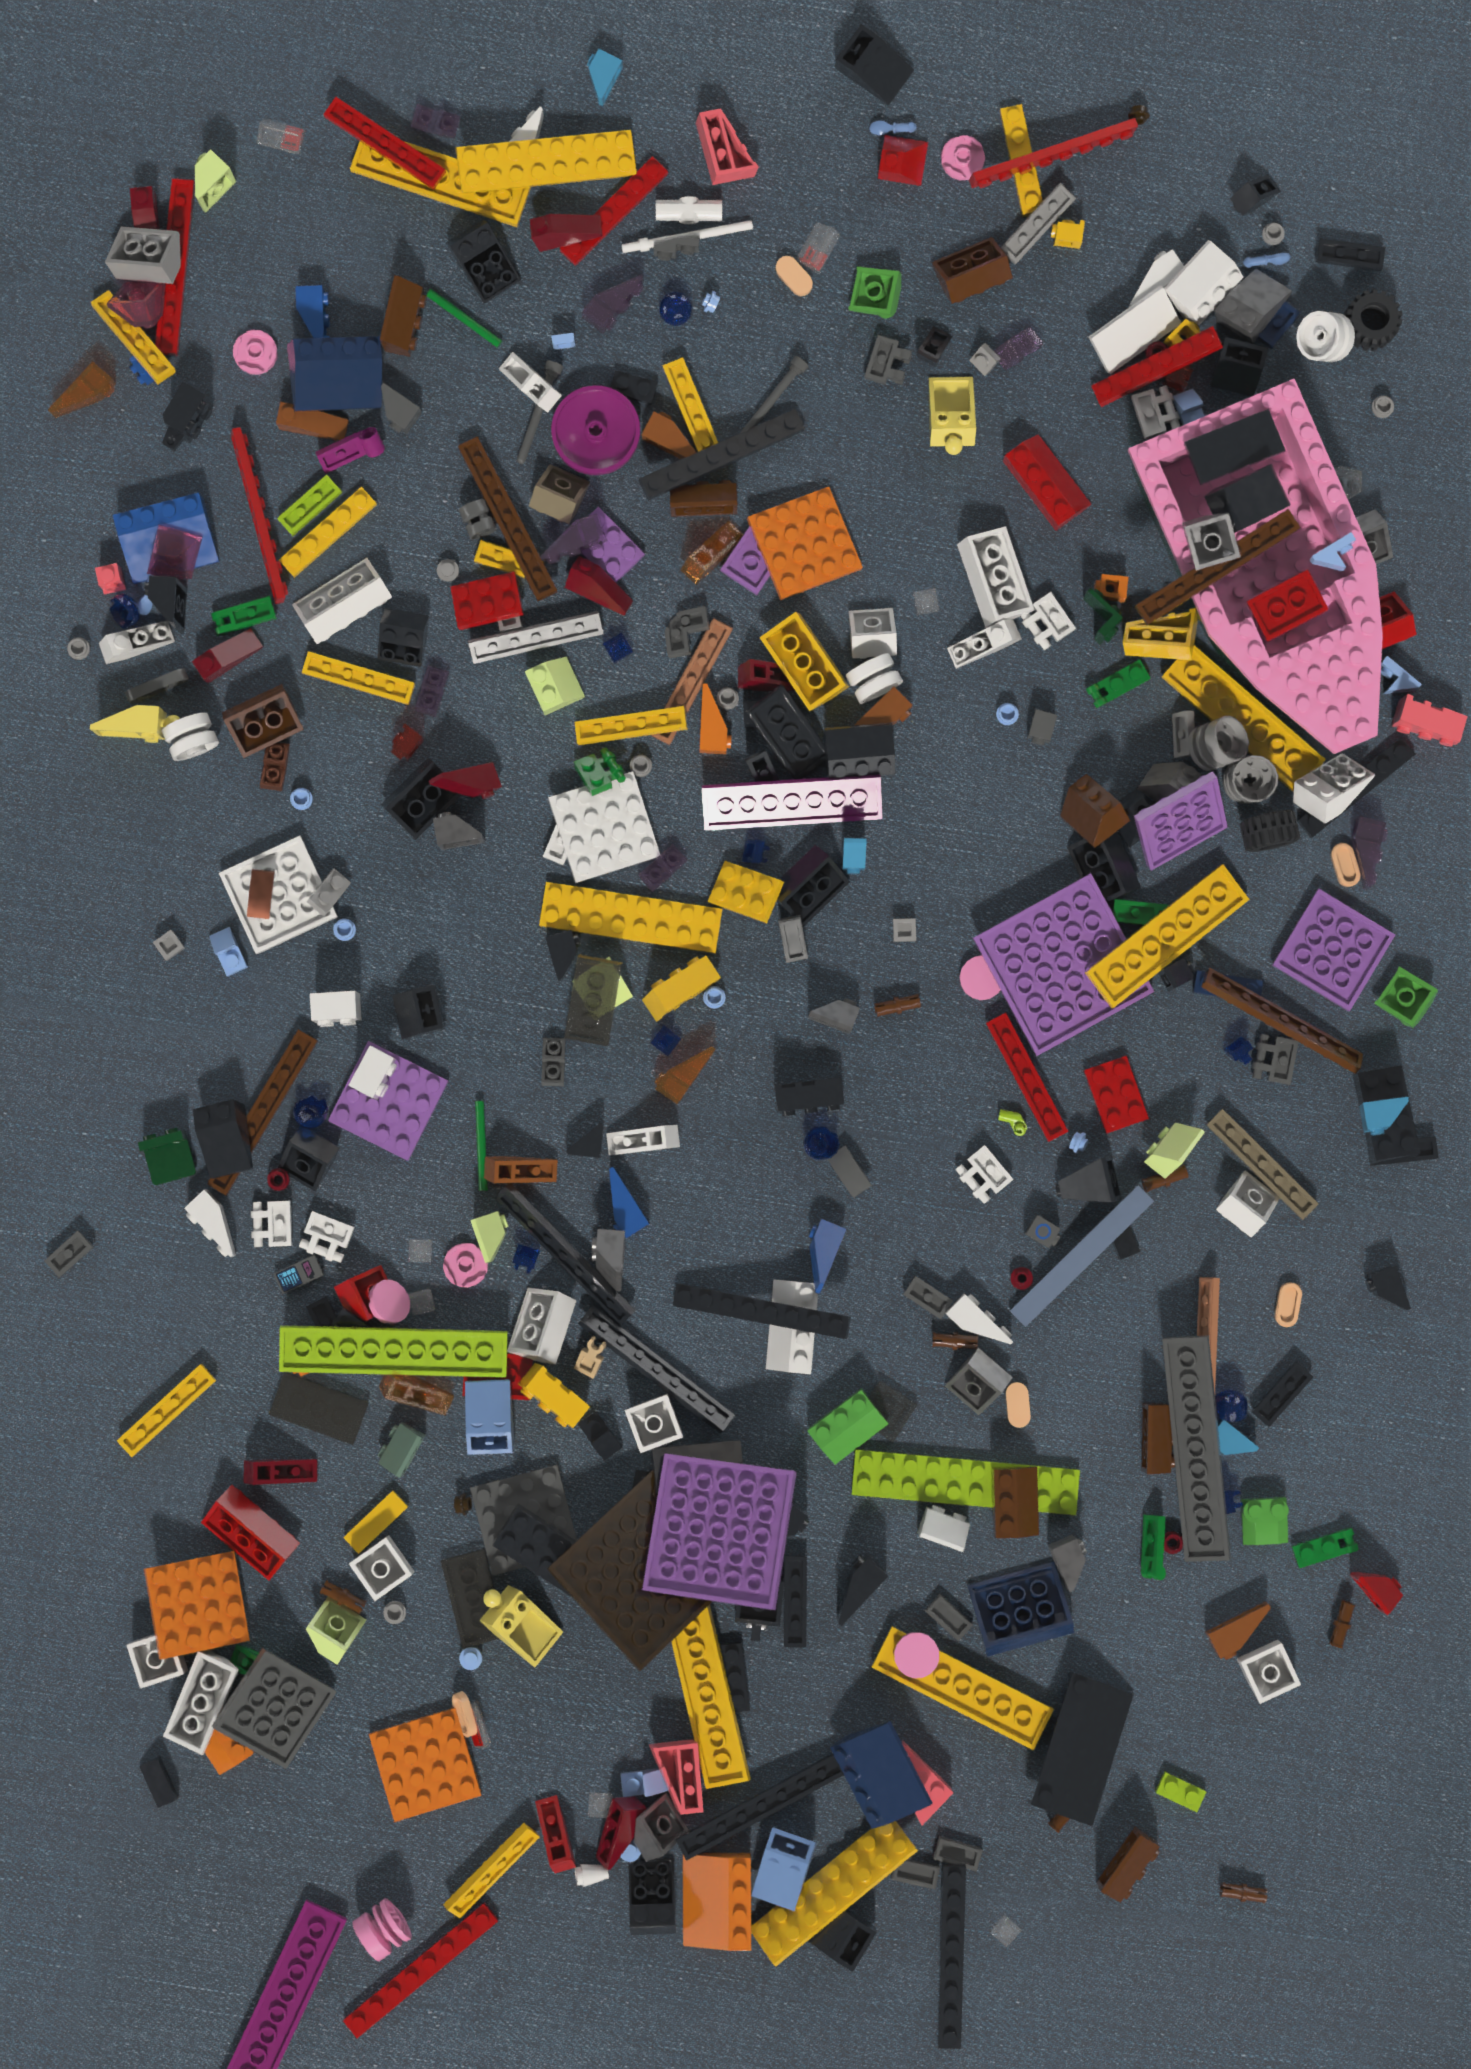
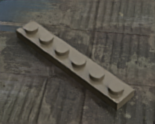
(1262, 1164)

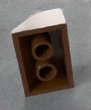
(972, 270)
(402, 317)
(704, 499)
(262, 721)
(1092, 811)
(1156, 1439)
(1015, 1502)
(1128, 1865)

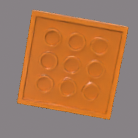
(804, 543)
(196, 1605)
(425, 1764)

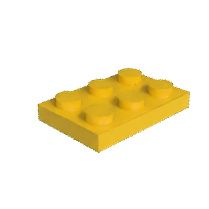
(745, 892)

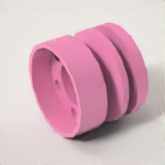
(379, 1931)

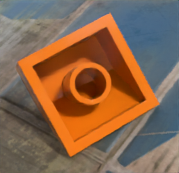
(225, 1752)

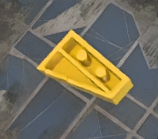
(1165, 638)
(680, 987)
(553, 1396)

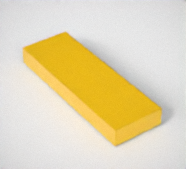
(497, 557)
(375, 1521)

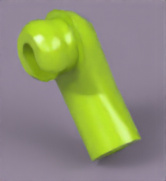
(1015, 1120)

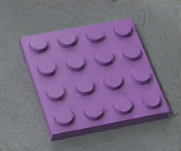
(1181, 820)
(1333, 950)
(397, 1117)

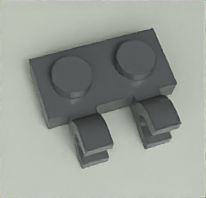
(881, 361)

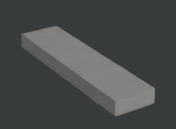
(1037, 223)

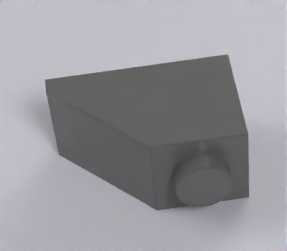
(399, 410)

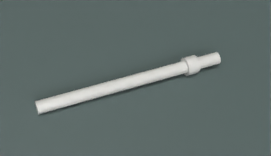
(644, 243)

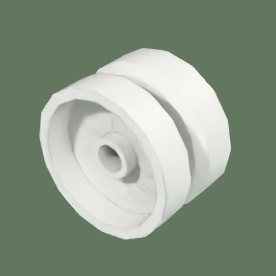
(1325, 336)
(874, 678)
(190, 736)

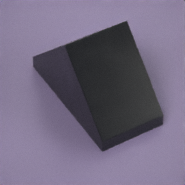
(590, 1144)

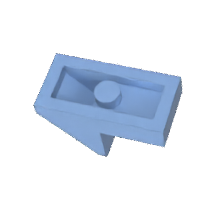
(1188, 406)
(1329, 556)
(1402, 680)
(228, 951)
(642, 1782)

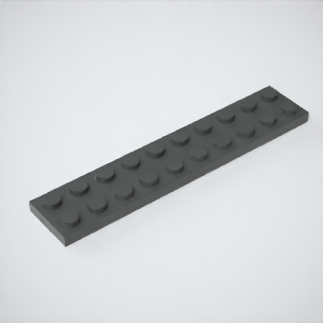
(1196, 1448)

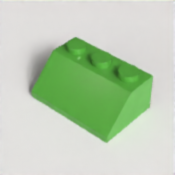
(847, 1426)

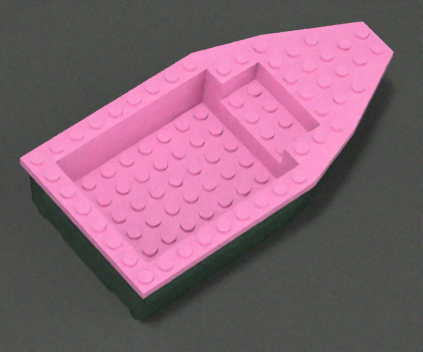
(1328, 666)

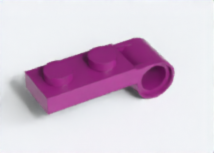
(351, 448)

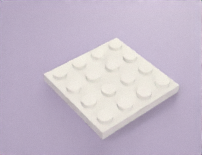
(604, 829)
(293, 885)

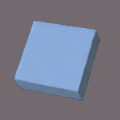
(563, 341)

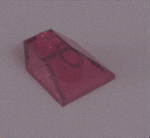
(139, 303)
(174, 553)

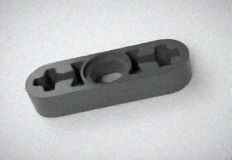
(157, 686)

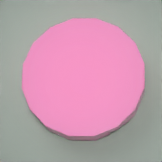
(962, 157)
(255, 352)
(978, 980)
(465, 1265)
(389, 1302)
(916, 1655)

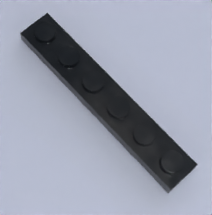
(1381, 766)

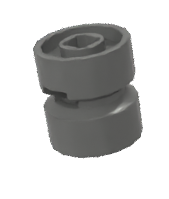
(474, 512)

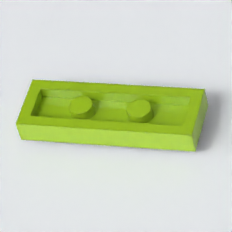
(309, 505)

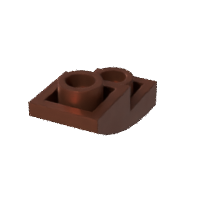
(275, 766)
(260, 894)

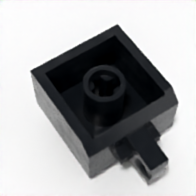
(185, 416)
(758, 1617)

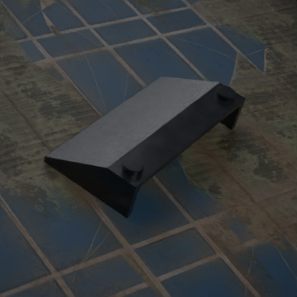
(1082, 1749)

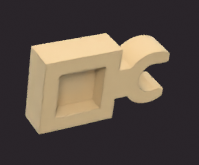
(589, 1358)

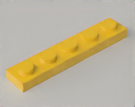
(1019, 145)
(135, 341)
(690, 404)
(327, 532)
(358, 678)
(631, 725)
(166, 1410)
(491, 1870)

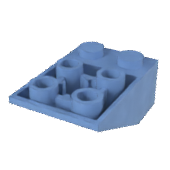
(489, 1417)
(783, 1869)

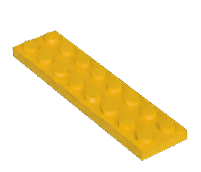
(546, 161)
(498, 205)
(1220, 695)
(630, 917)
(1167, 936)
(972, 1694)
(710, 1703)
(833, 1890)

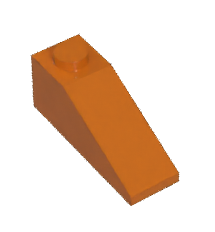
(713, 728)

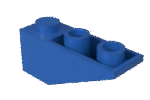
(312, 309)

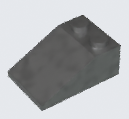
(1251, 305)

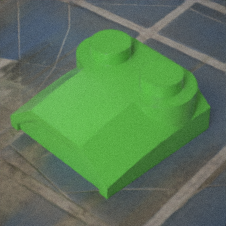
(876, 292)
(1407, 997)
(1264, 1521)

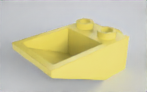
(952, 413)
(135, 722)
(520, 1624)

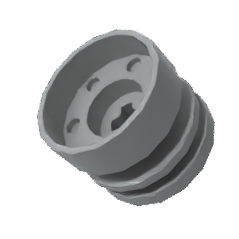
(1218, 743)
(1262, 775)

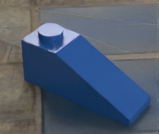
(625, 1209)
(823, 1249)

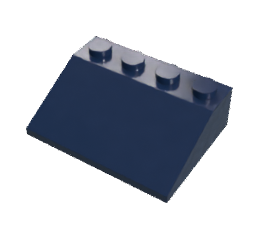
(335, 373)
(1020, 1609)
(881, 1774)

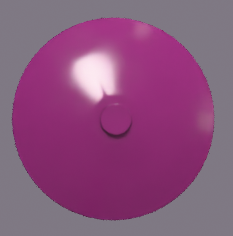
(595, 430)

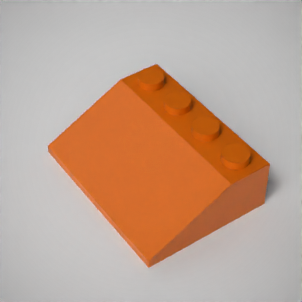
(717, 1901)

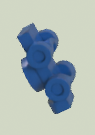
(144, 377)

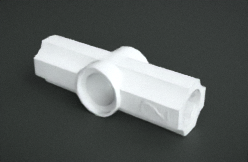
(689, 210)

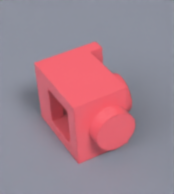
(110, 578)

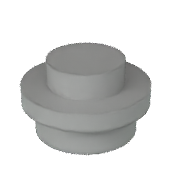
(1273, 233)
(1382, 406)
(447, 570)
(78, 648)
(727, 698)
(640, 765)
(394, 1612)

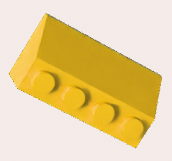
(804, 661)

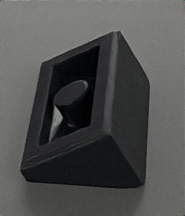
(1125, 1244)
(159, 1782)

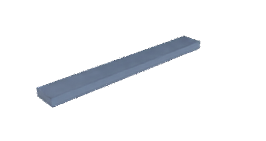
(1082, 1255)

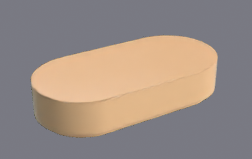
(794, 276)
(1345, 864)
(1288, 1304)
(1017, 1404)
(465, 1714)

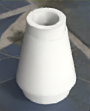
(590, 1874)

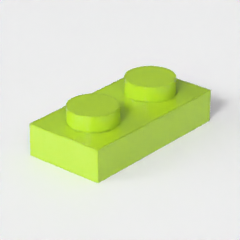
(1180, 1791)

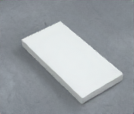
(1134, 329)

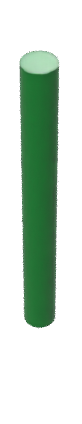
(464, 318)
(481, 1144)

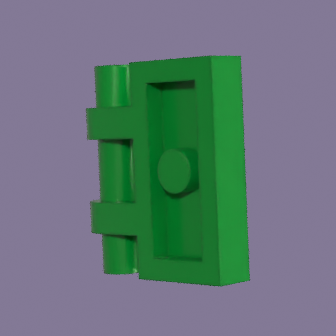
(593, 774)

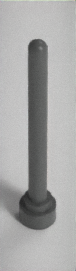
(796, 368)
(552, 371)

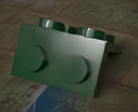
(1109, 613)
(168, 1156)

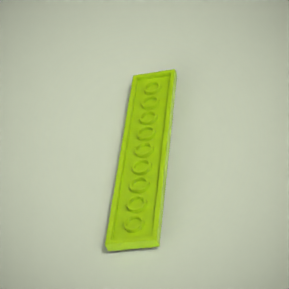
(393, 1351)
(954, 1480)

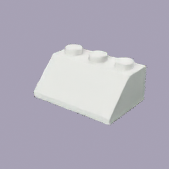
(1203, 283)
(541, 1325)

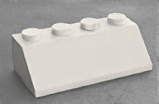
(995, 576)
(342, 601)
(790, 1348)
(201, 1701)

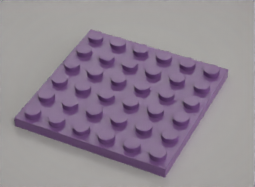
(1043, 961)
(719, 1531)

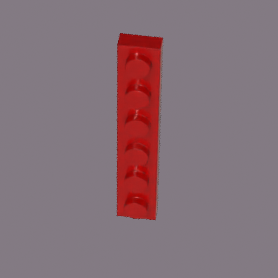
(384, 143)
(619, 207)
(1157, 366)
(1026, 1077)

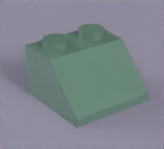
(401, 1449)

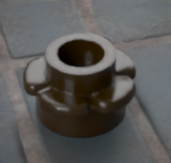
(1140, 113)
(462, 1504)

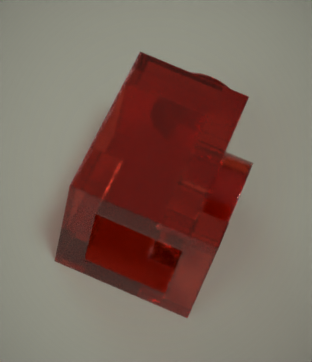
(1176, 379)
(406, 743)

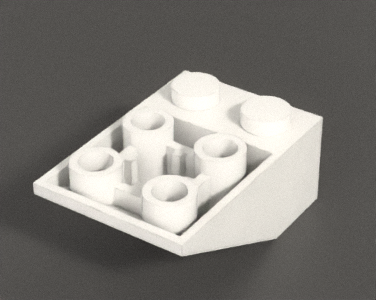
(1331, 787)

